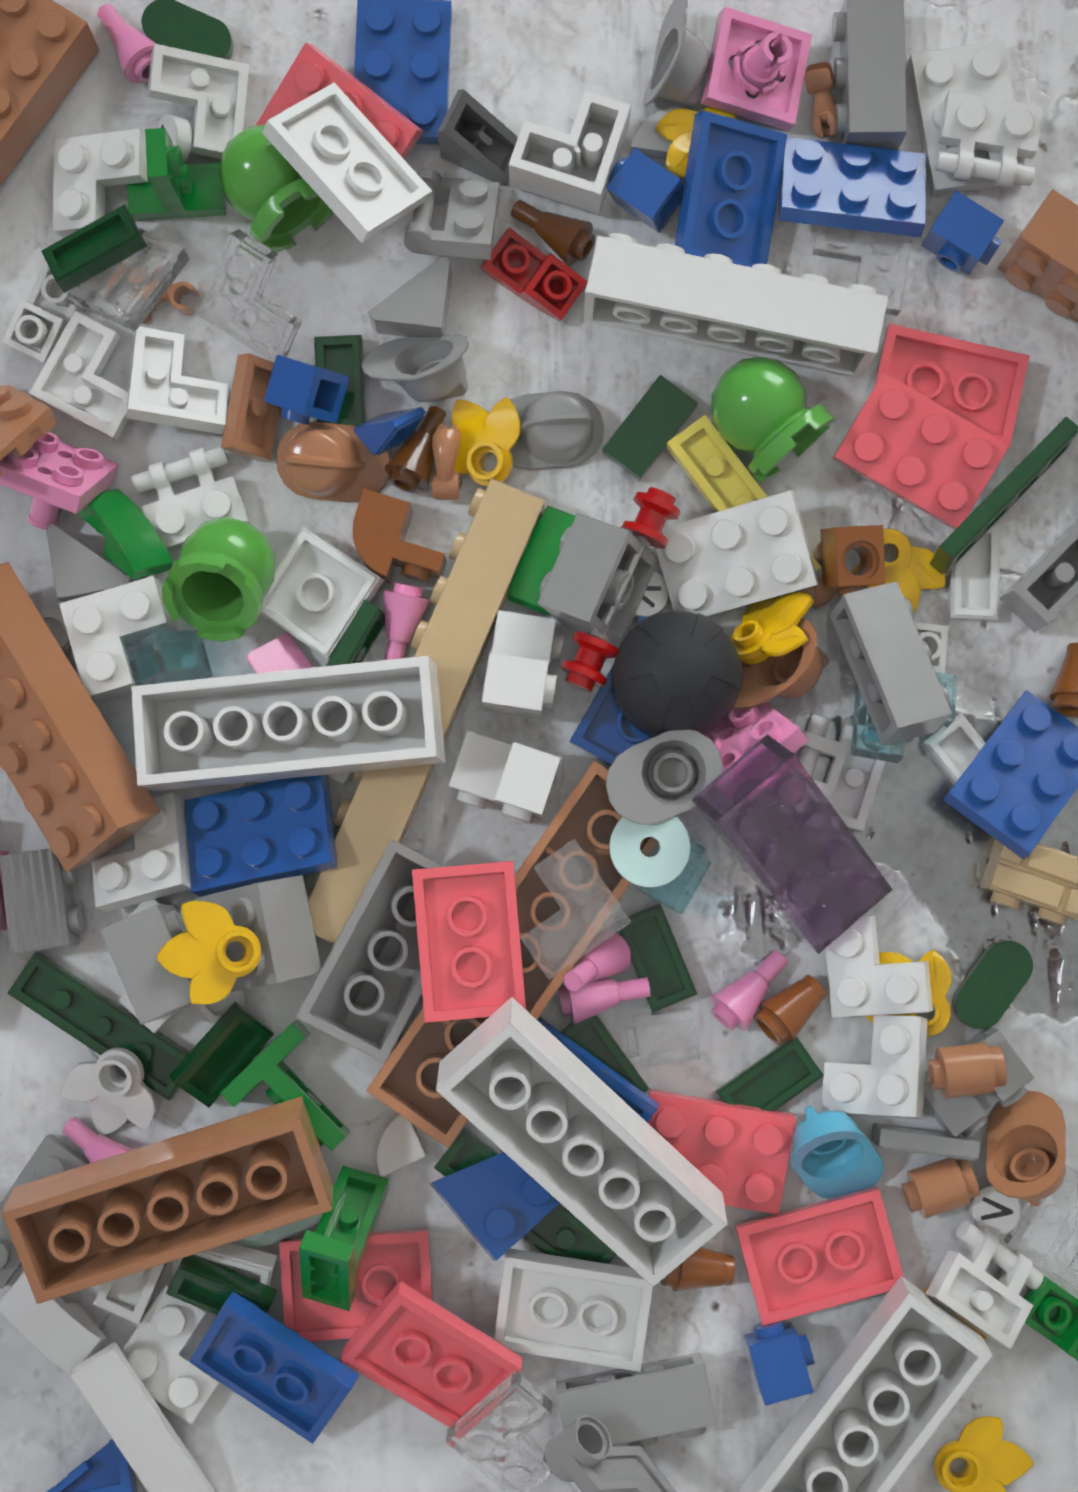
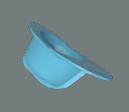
(834, 1154)

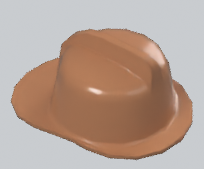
(329, 463)
(783, 675)
(1027, 1148)

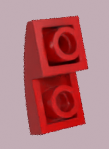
(533, 276)

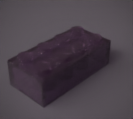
(792, 843)

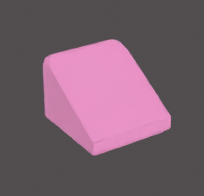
(278, 655)

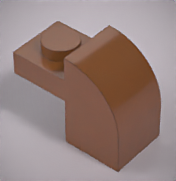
(380, 535)

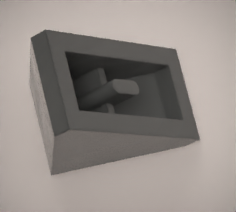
(476, 139)

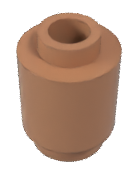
(967, 1070)
(940, 1187)

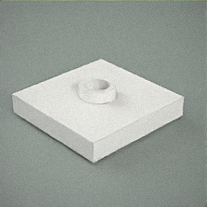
(317, 592)

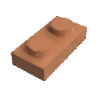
(250, 420)

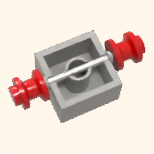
(602, 582)

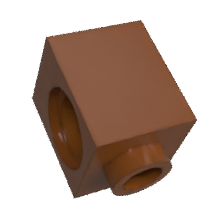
(867, 542)

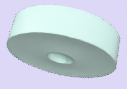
(644, 870)

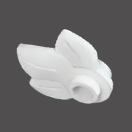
(110, 1095)

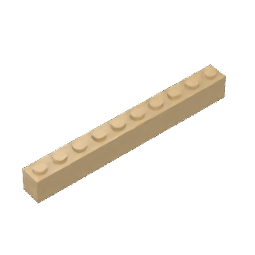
(455, 641)

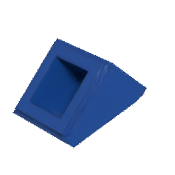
(389, 429)

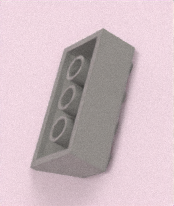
(375, 963)

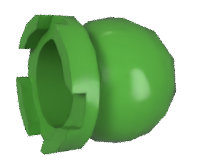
(268, 190)
(764, 412)
(220, 579)

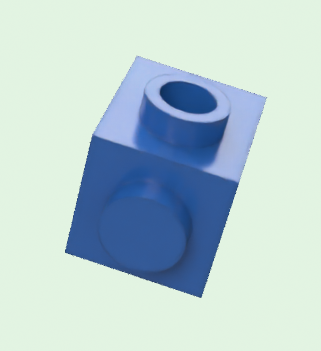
(645, 189)
(963, 234)
(305, 390)
(780, 1361)

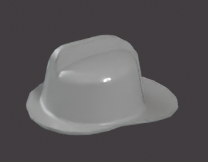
(679, 61)
(422, 365)
(556, 430)
(662, 776)

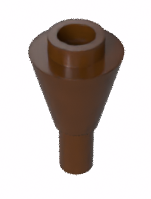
(565, 235)
(413, 461)

